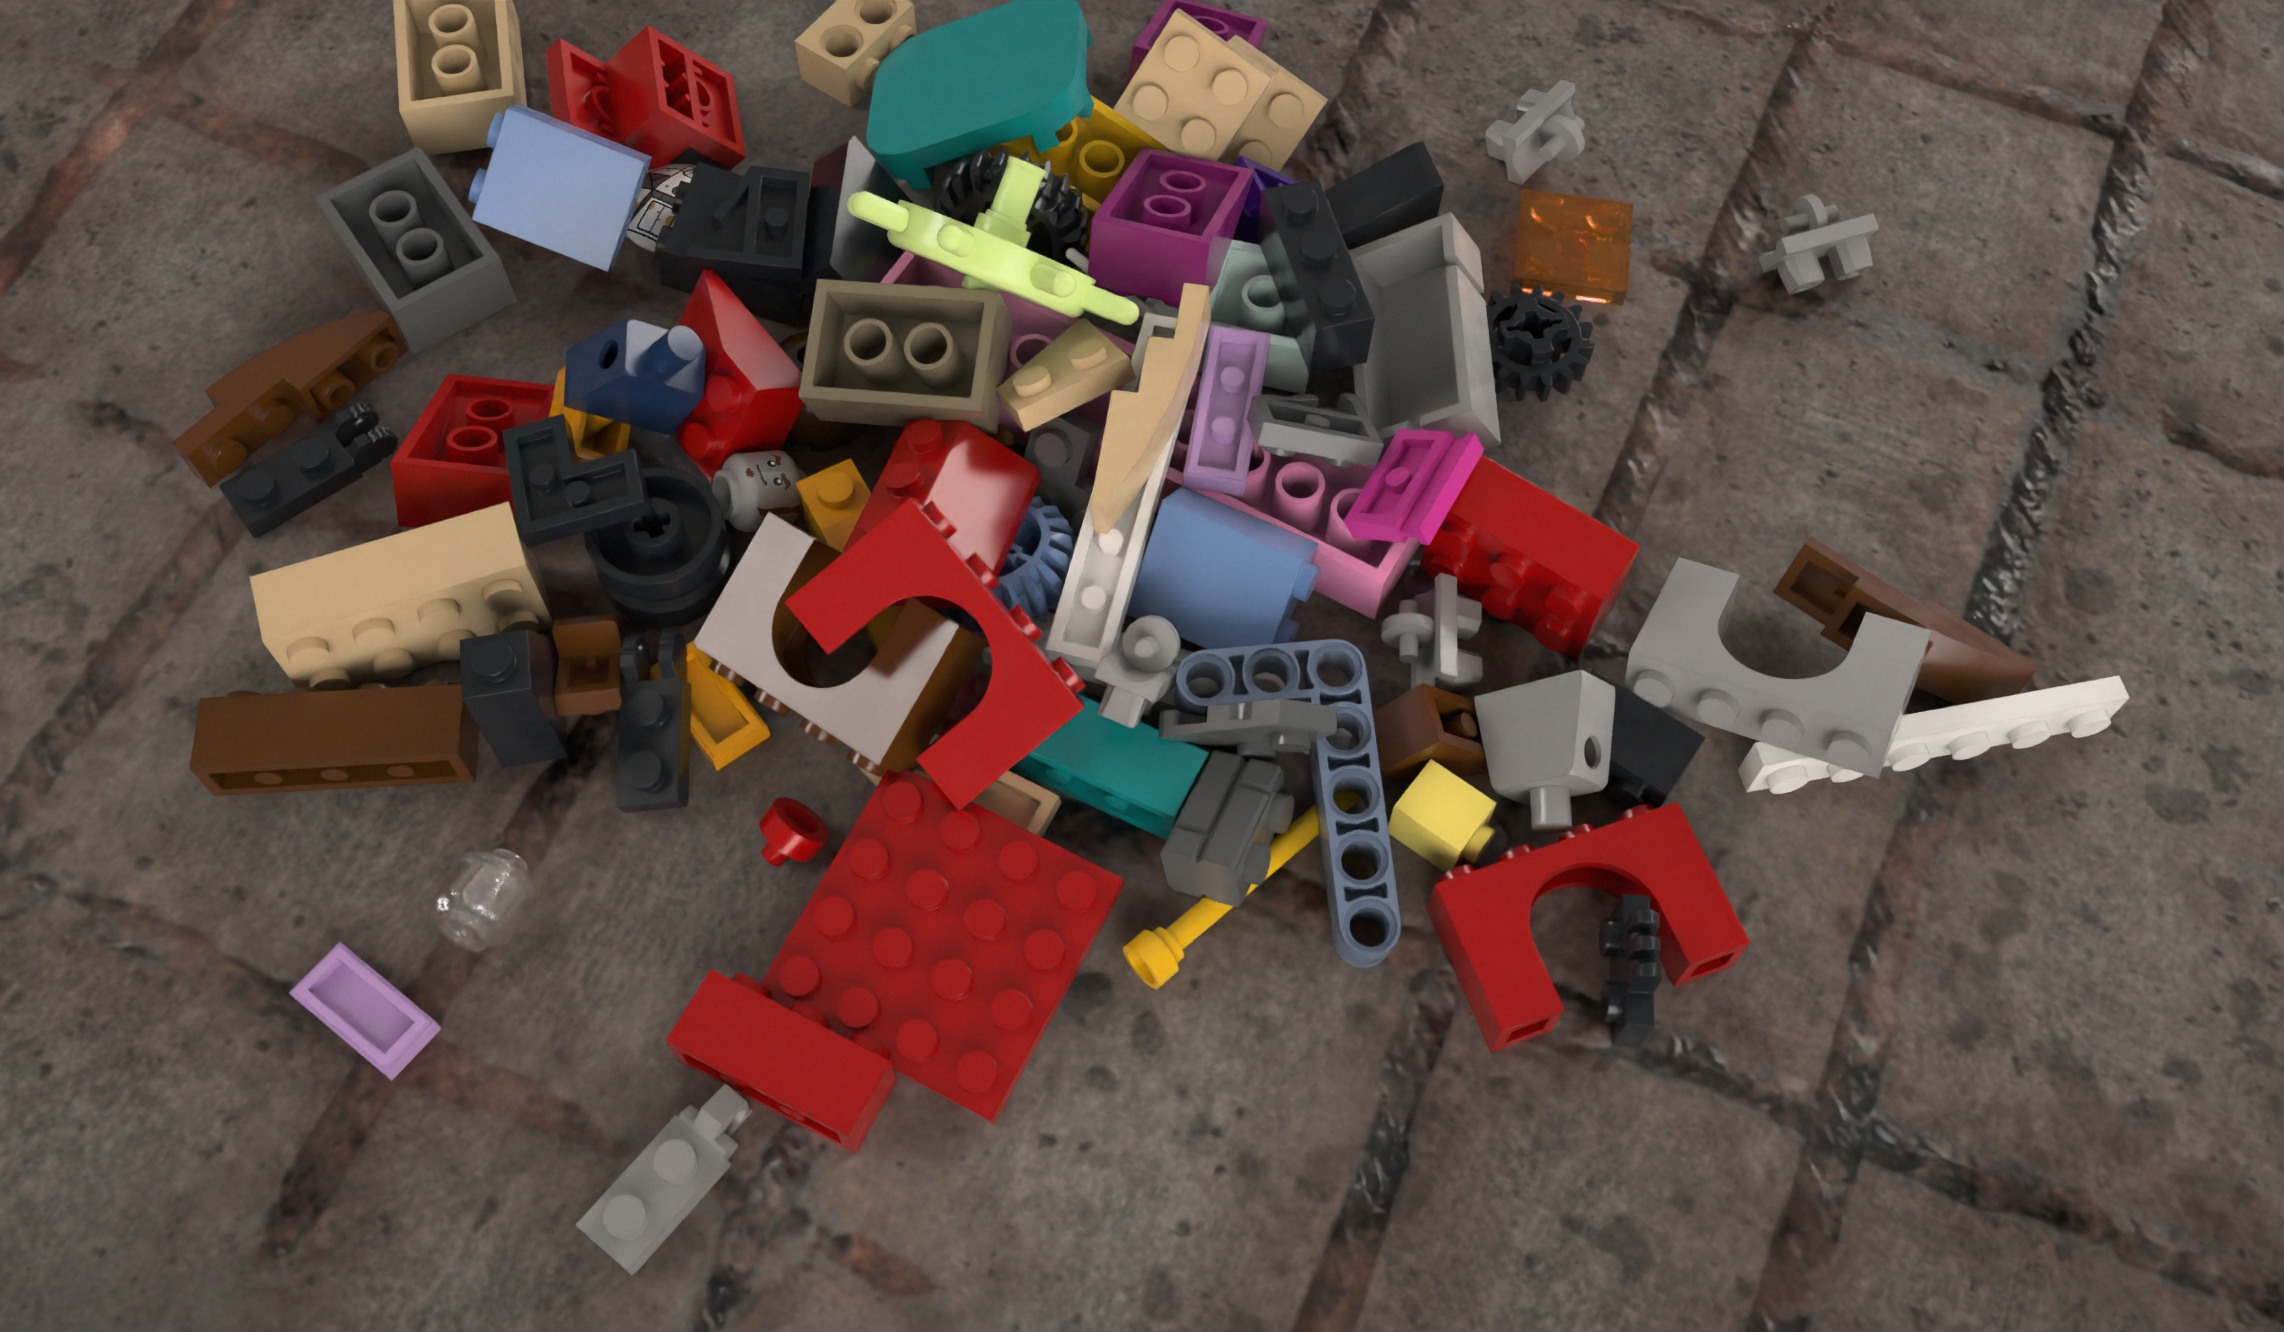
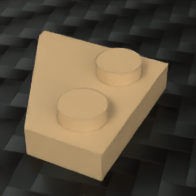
(1064, 376)

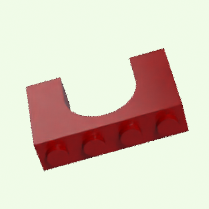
(914, 557)
(1647, 852)

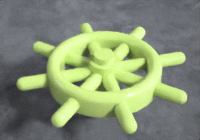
(995, 249)

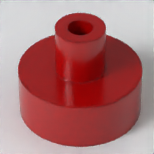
(791, 832)

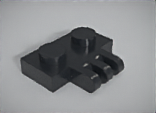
(1634, 975)

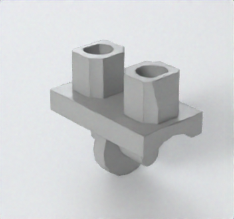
(1543, 131)
(1798, 254)
(1428, 636)
(1139, 670)

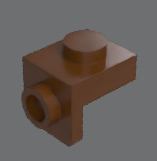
(588, 664)

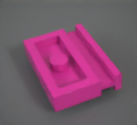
(1413, 486)

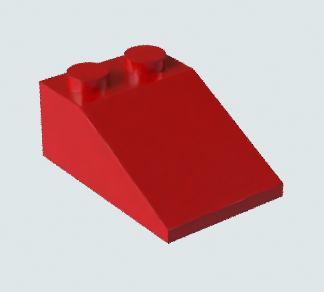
(748, 381)
(457, 448)

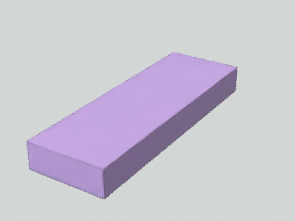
(1220, 432)

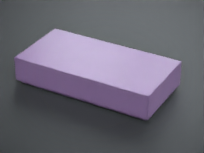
(365, 1010)

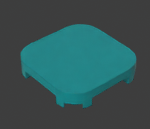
(979, 87)

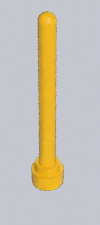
(1157, 953)

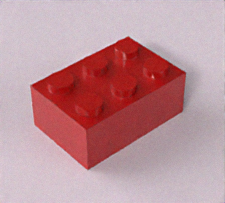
(1531, 558)

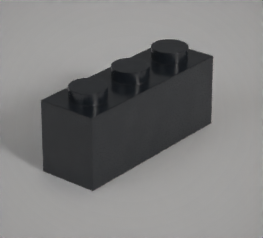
(1315, 276)

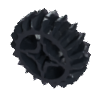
(1056, 216)

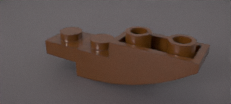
(300, 375)
(1959, 658)

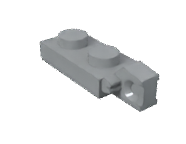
(666, 1180)

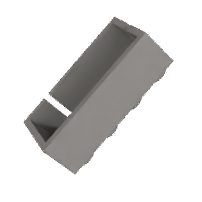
(1429, 334)

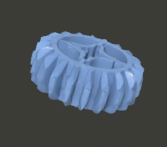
(1034, 566)

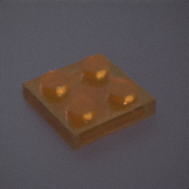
(1573, 246)

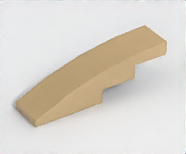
(1144, 421)

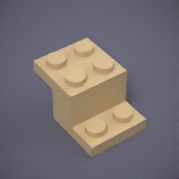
(1218, 98)

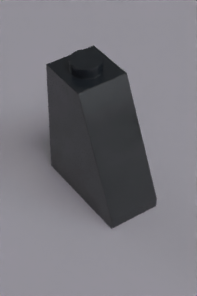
(1387, 196)
(835, 241)
(510, 695)

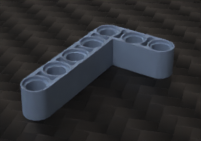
(1330, 768)

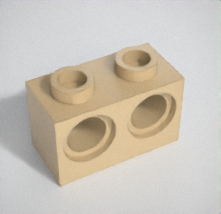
(849, 44)

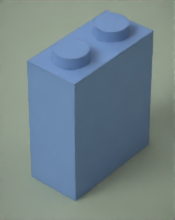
(558, 186)
(1223, 574)

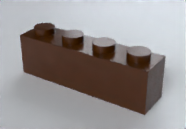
(334, 739)

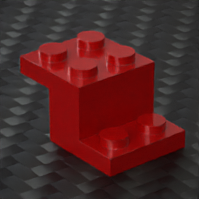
(649, 99)

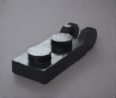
(309, 469)
(654, 726)

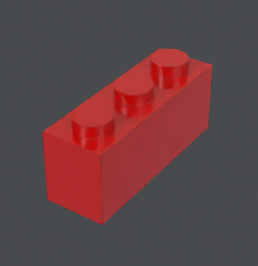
(784, 1058)

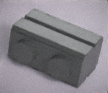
(1227, 829)

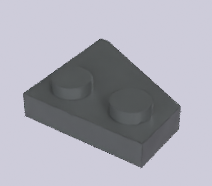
(1335, 434)
(1254, 727)

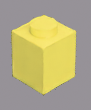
(1443, 818)

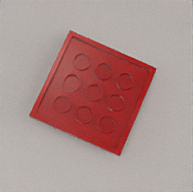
(944, 940)

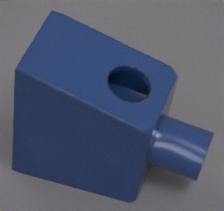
(637, 375)

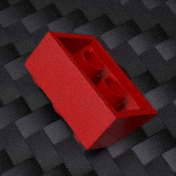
(969, 478)

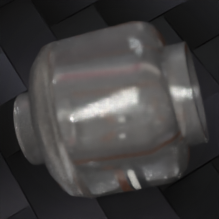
(484, 899)

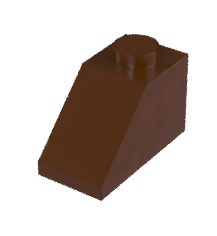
(1428, 726)

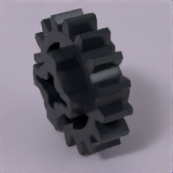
(1531, 340)

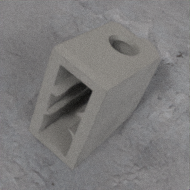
(1548, 743)

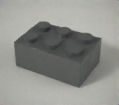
(416, 249)

